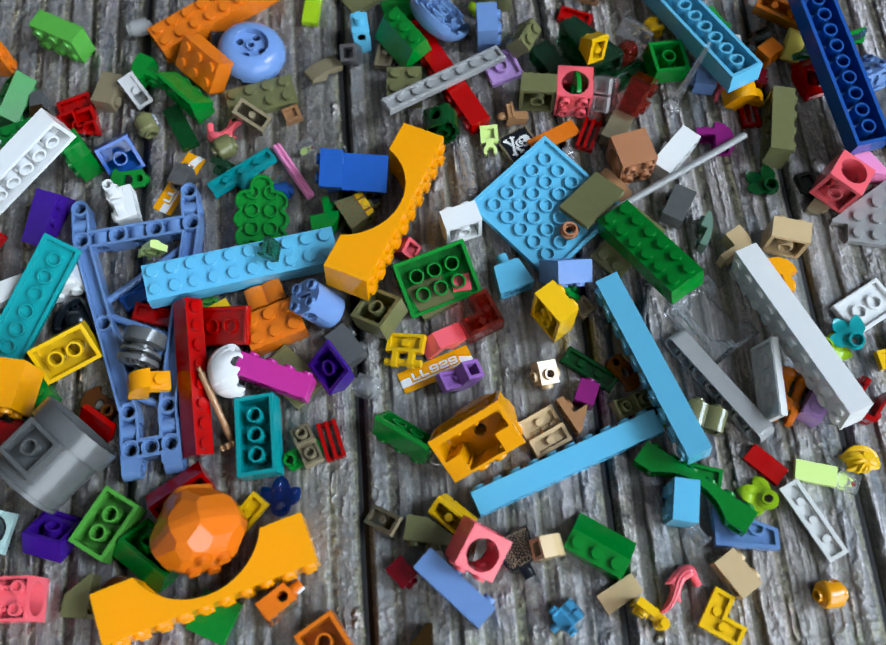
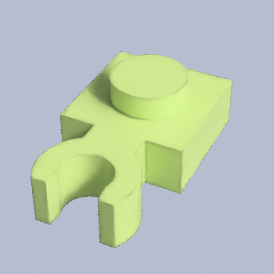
(489, 137)
(152, 248)

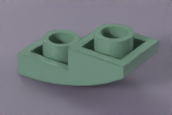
(705, 230)

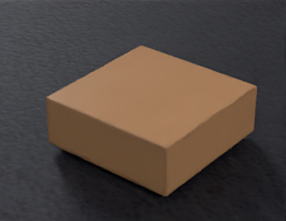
(292, 115)

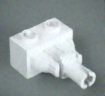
(123, 201)

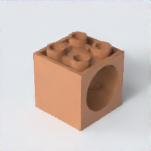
(631, 155)

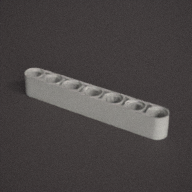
(719, 386)

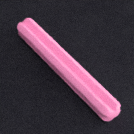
(293, 171)

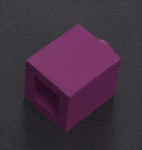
(586, 393)

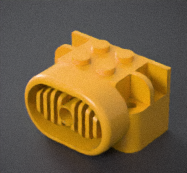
(466, 446)

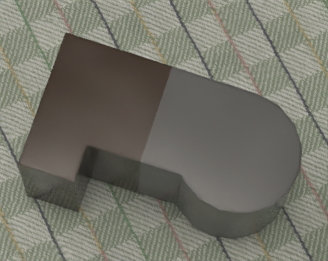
(38, 100)

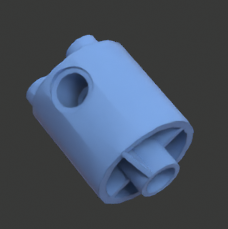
(317, 303)

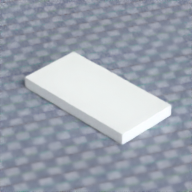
(769, 379)

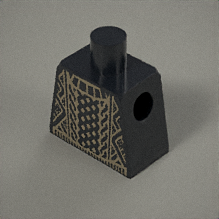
(520, 555)

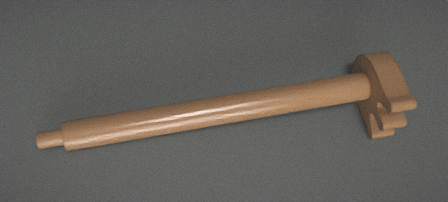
(218, 411)

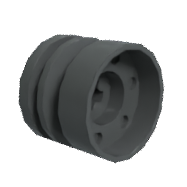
(142, 347)

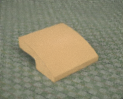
(544, 431)

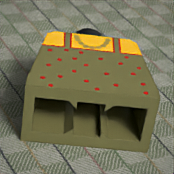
(357, 211)

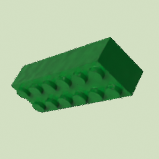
(650, 252)

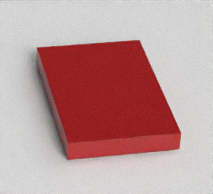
(227, 325)

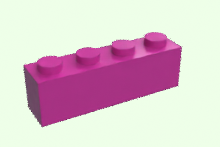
(276, 377)

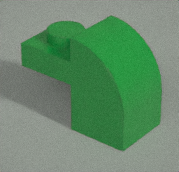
(145, 70)
(328, 218)

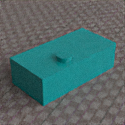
(258, 437)

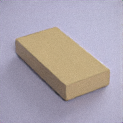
(619, 594)

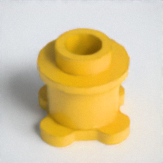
(653, 25)

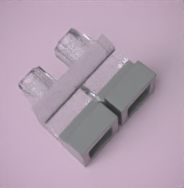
(605, 94)

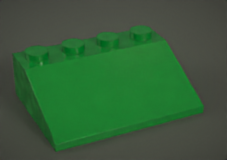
(444, 261)

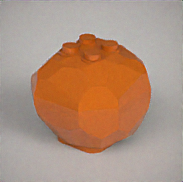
(197, 530)

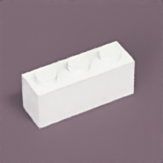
(675, 151)

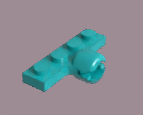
(242, 173)

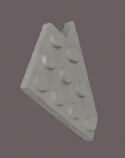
(865, 219)

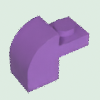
(460, 378)

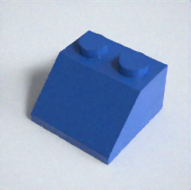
(119, 154)

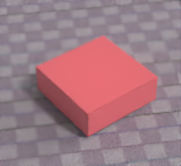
(457, 280)

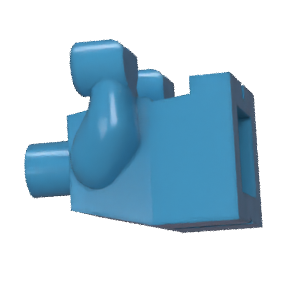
(566, 617)

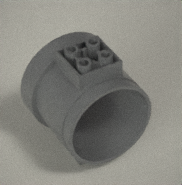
(52, 456)

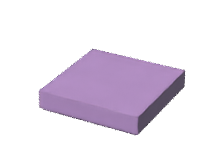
(505, 71)

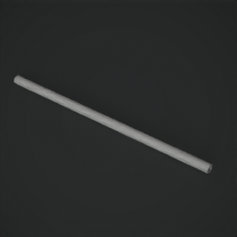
(679, 172)

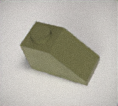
(77, 600)

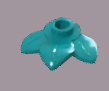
(845, 331)

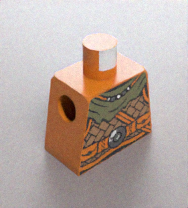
(272, 608)

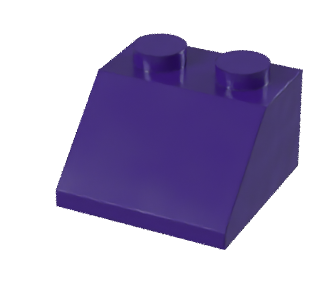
(331, 369)
(49, 536)

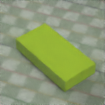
(311, 13)

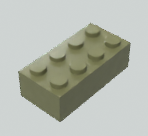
(778, 127)

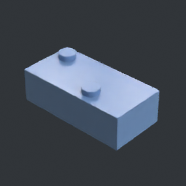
(455, 588)

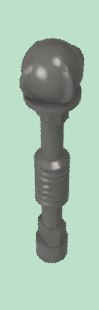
(646, 303)

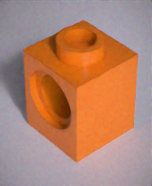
(769, 52)

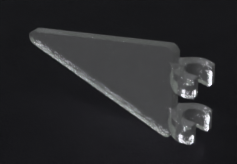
(675, 101)

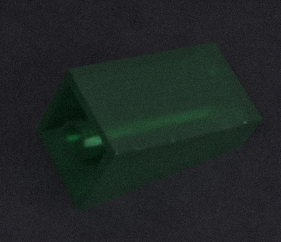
(568, 41)

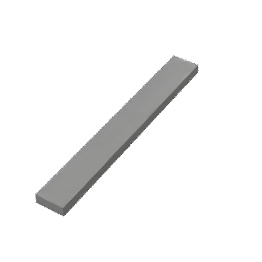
(442, 80)

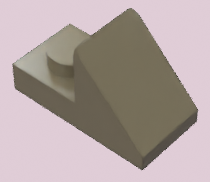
(383, 520)

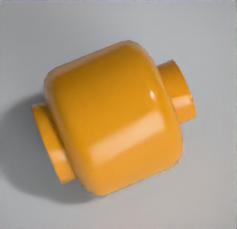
(830, 593)

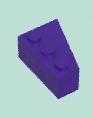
(46, 216)

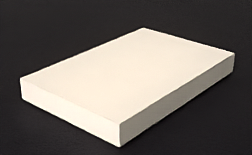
(866, 302)

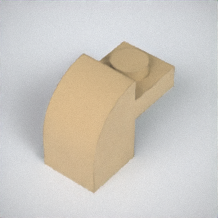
(733, 241)
(547, 547)

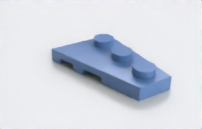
(758, 536)

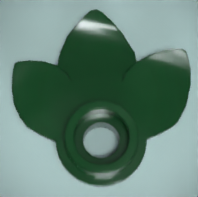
(759, 181)

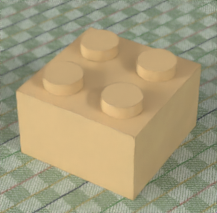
(786, 237)

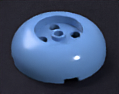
(440, 19)
(249, 39)

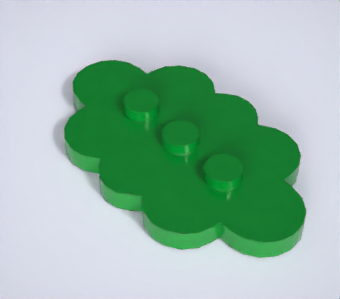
(260, 211)

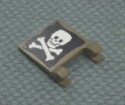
(515, 143)

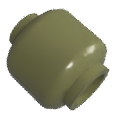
(146, 125)
(224, 147)

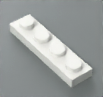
(813, 520)

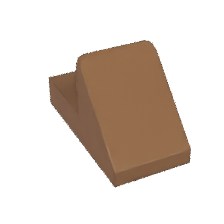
(574, 419)

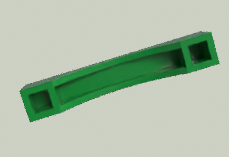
(732, 512)

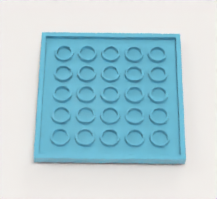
(526, 203)

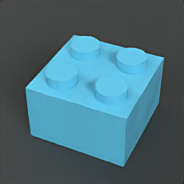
(681, 502)

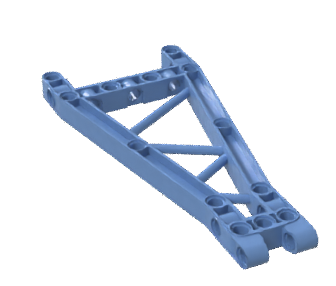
(110, 338)

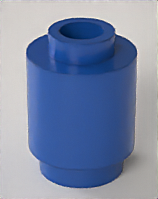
(285, 187)

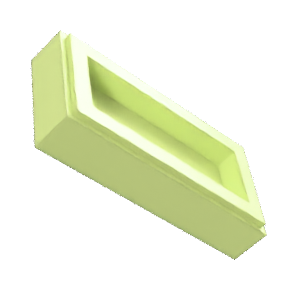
(815, 473)

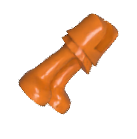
(793, 407)

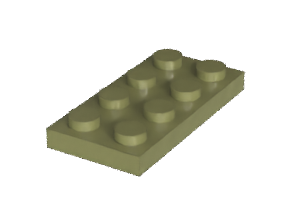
(266, 95)
(610, 260)

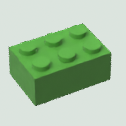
(62, 36)
(105, 522)

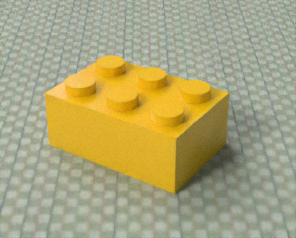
(554, 310)
(66, 352)

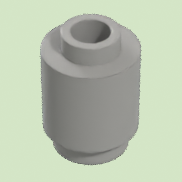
(138, 27)

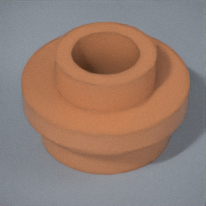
(569, 225)

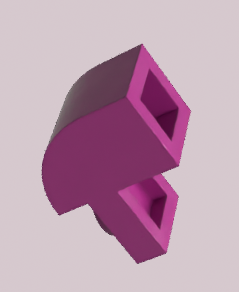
(716, 136)

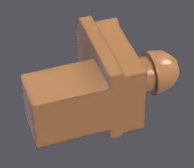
(512, 117)

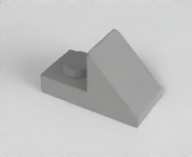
(134, 90)

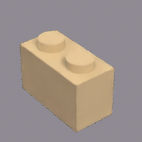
(736, 573)

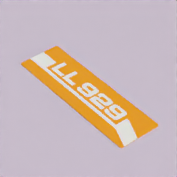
(170, 197)
(419, 377)

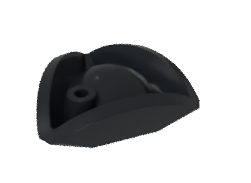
(71, 313)

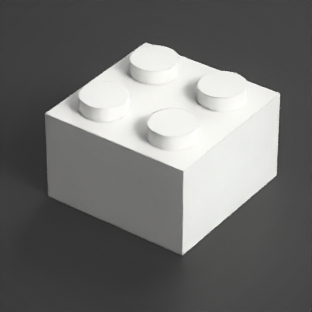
(461, 222)

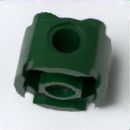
(442, 121)

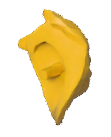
(860, 459)

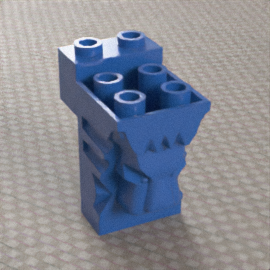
(351, 171)

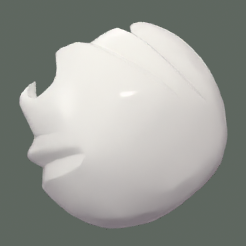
(223, 372)

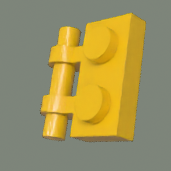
(405, 344)
(646, 610)

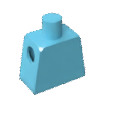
(360, 26)
(511, 277)

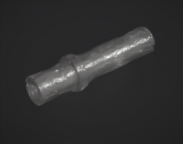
(471, 187)

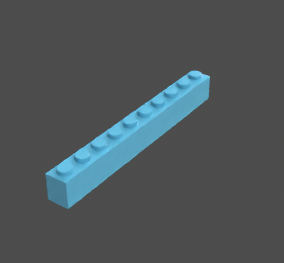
(566, 463)

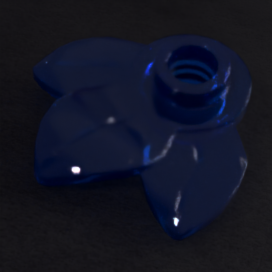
(281, 493)

